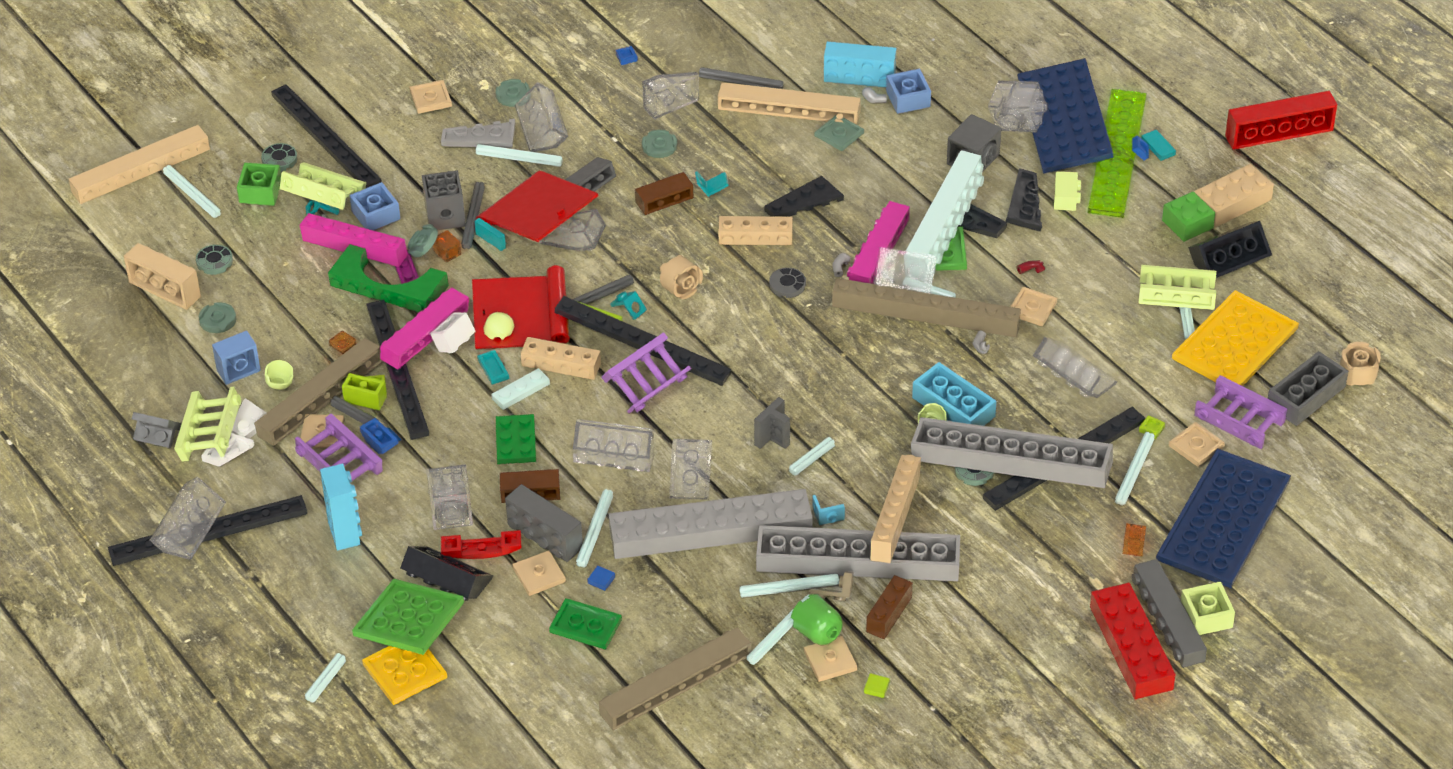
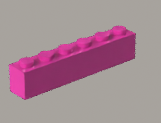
(885, 234)
(339, 235)
(416, 333)

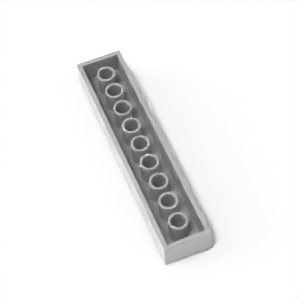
(1013, 452)
(705, 523)
(842, 550)

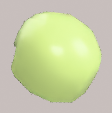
(498, 325)
(278, 374)
(933, 411)

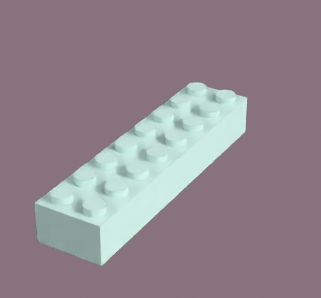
(949, 207)

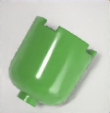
(817, 620)

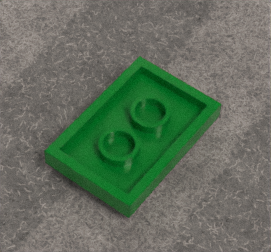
(515, 439)
(585, 623)

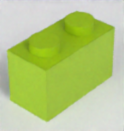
(364, 391)

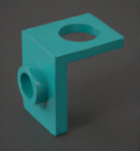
(713, 185)
(317, 205)
(627, 299)

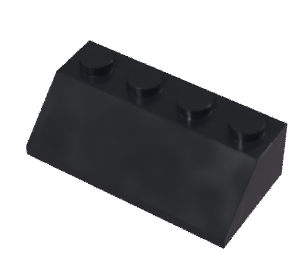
(1231, 249)
(445, 572)

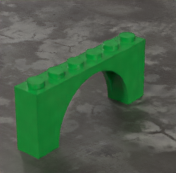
(414, 295)

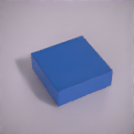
(626, 55)
(1140, 147)
(601, 578)

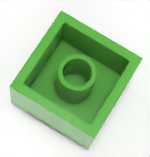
(259, 184)
(1188, 216)

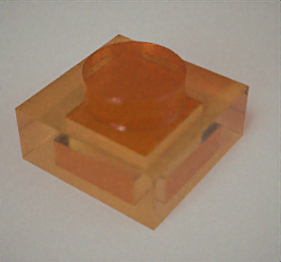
(342, 342)

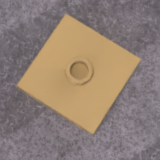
(430, 96)
(1034, 305)
(314, 425)
(1196, 444)
(539, 573)
(830, 659)

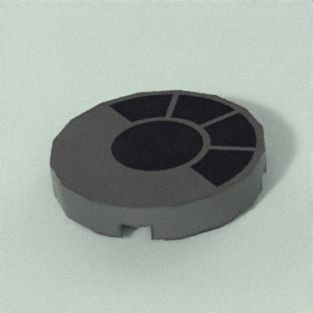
(787, 282)

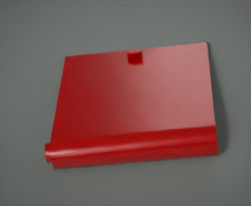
(538, 206)
(529, 304)

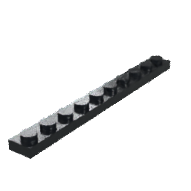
(325, 136)
(638, 338)
(399, 377)
(1105, 433)
(221, 527)

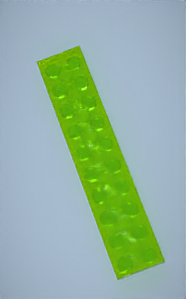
(1114, 174)

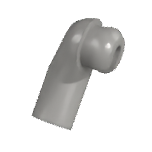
(872, 97)
(837, 264)
(979, 343)

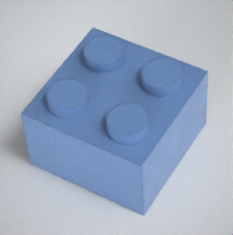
(908, 91)
(375, 207)
(236, 357)

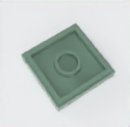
(839, 133)

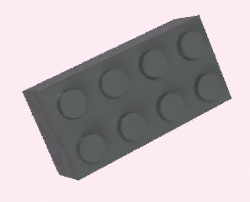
(1309, 387)
(544, 523)

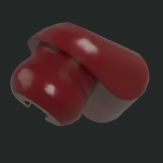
(1029, 265)

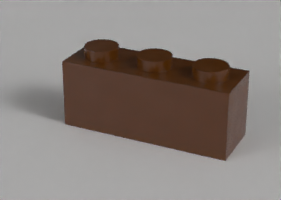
(664, 193)
(542, 482)
(889, 607)

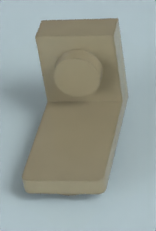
(845, 583)

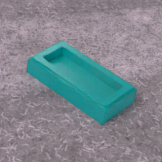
(1159, 145)
(490, 234)
(493, 367)

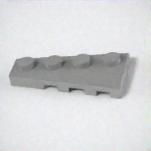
(495, 135)

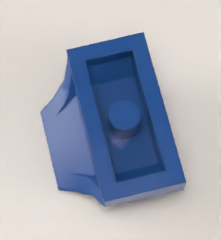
(378, 436)

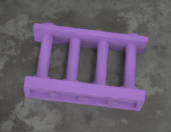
(643, 354)
(1241, 397)
(345, 439)

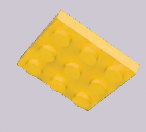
(403, 672)

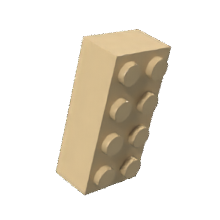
(1236, 193)
(162, 276)

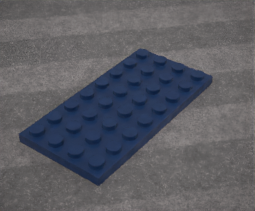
(1073, 124)
(1223, 518)

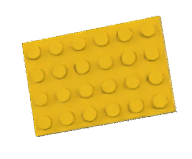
(1235, 340)

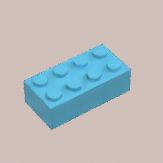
(858, 64)
(957, 396)
(341, 506)

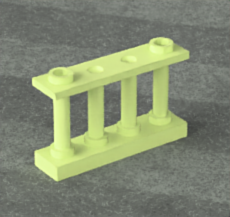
(321, 185)
(1177, 296)
(194, 417)

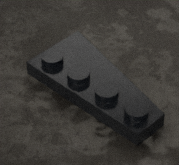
(804, 198)
(1025, 202)
(982, 222)

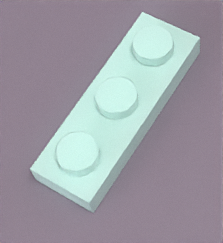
(520, 389)

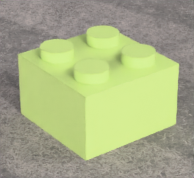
(1208, 607)

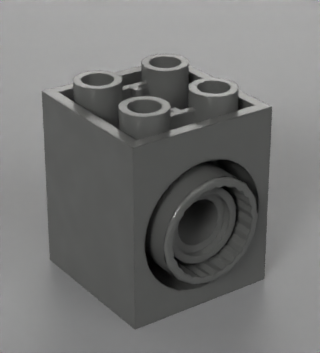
(975, 137)
(444, 200)

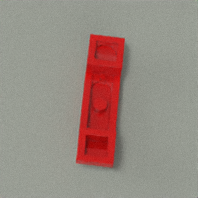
(481, 548)

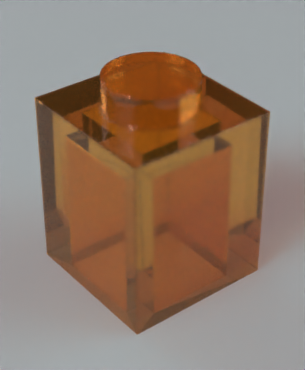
(447, 246)
(1134, 539)

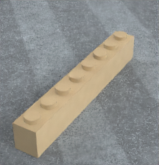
(788, 103)
(139, 164)
(895, 509)

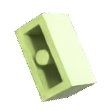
(1066, 191)

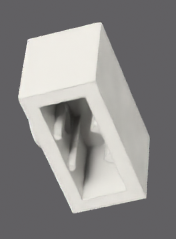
(452, 332)

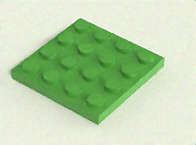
(408, 616)

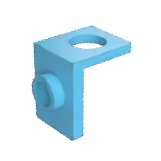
(829, 514)

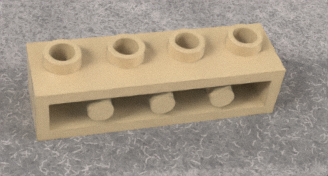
(755, 230)
(560, 358)

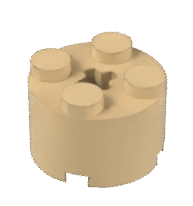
(680, 277)
(1361, 363)

